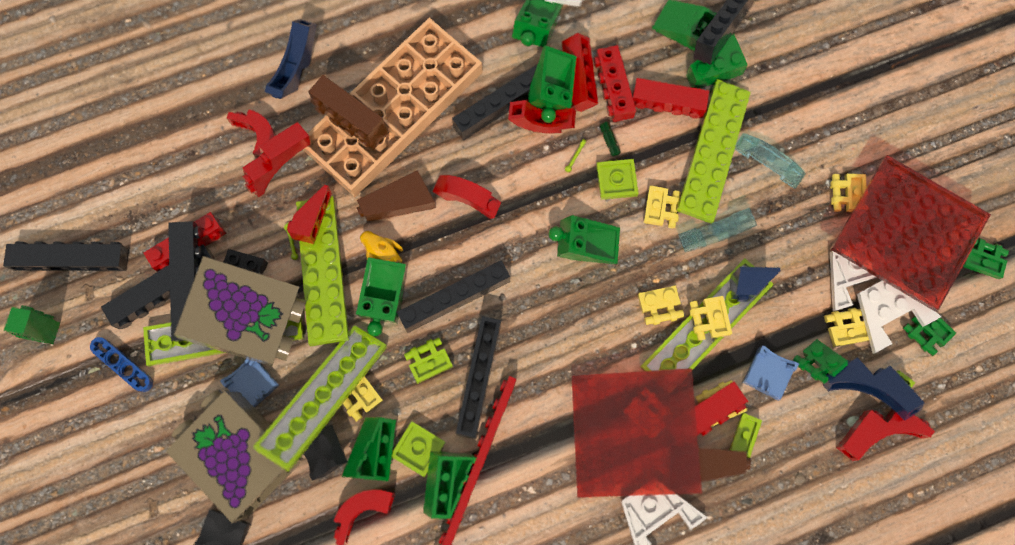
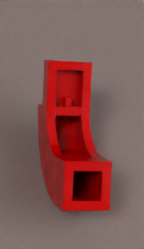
(529, 118)
(254, 122)
(462, 190)
(367, 500)

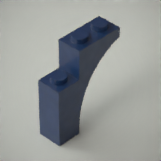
(296, 57)
(883, 384)

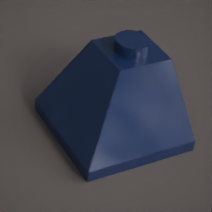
(749, 281)

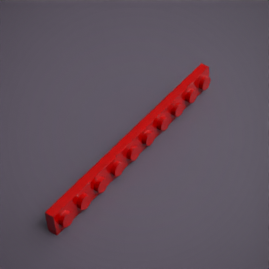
(484, 443)

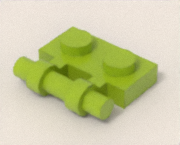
(430, 365)

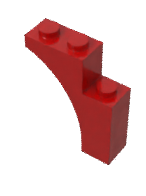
(273, 156)
(872, 428)

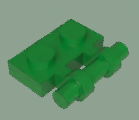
(987, 263)
(937, 330)
(824, 357)

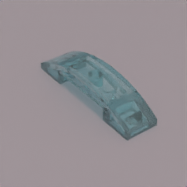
(771, 158)
(717, 231)

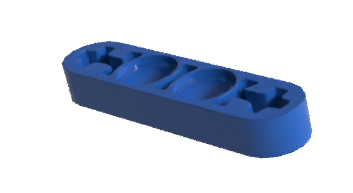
(119, 366)

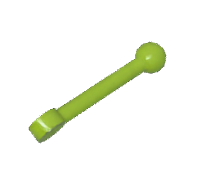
(568, 168)
(294, 256)

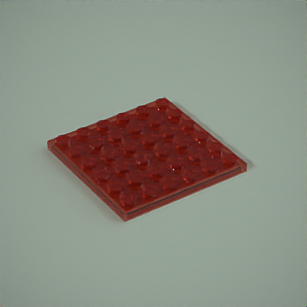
(911, 233)
(636, 434)

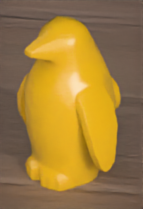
(380, 247)

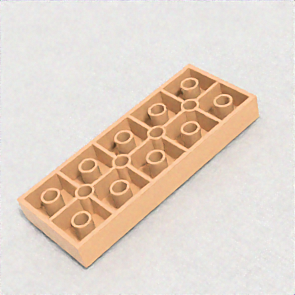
(408, 94)

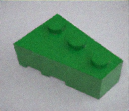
(727, 65)
(32, 325)
(372, 450)
(444, 482)

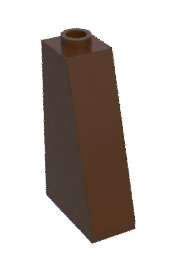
(397, 198)
(722, 464)

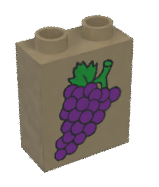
(239, 312)
(222, 458)

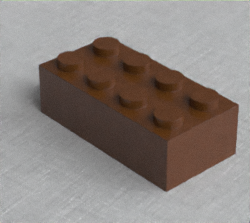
(347, 112)

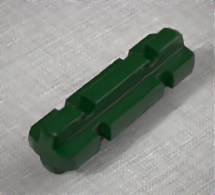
(610, 139)

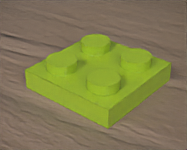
(617, 179)
(415, 448)

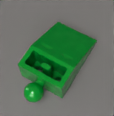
(536, 22)
(683, 22)
(553, 82)
(586, 240)
(381, 288)

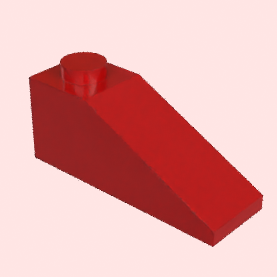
(309, 217)

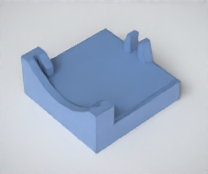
(769, 373)
(251, 381)

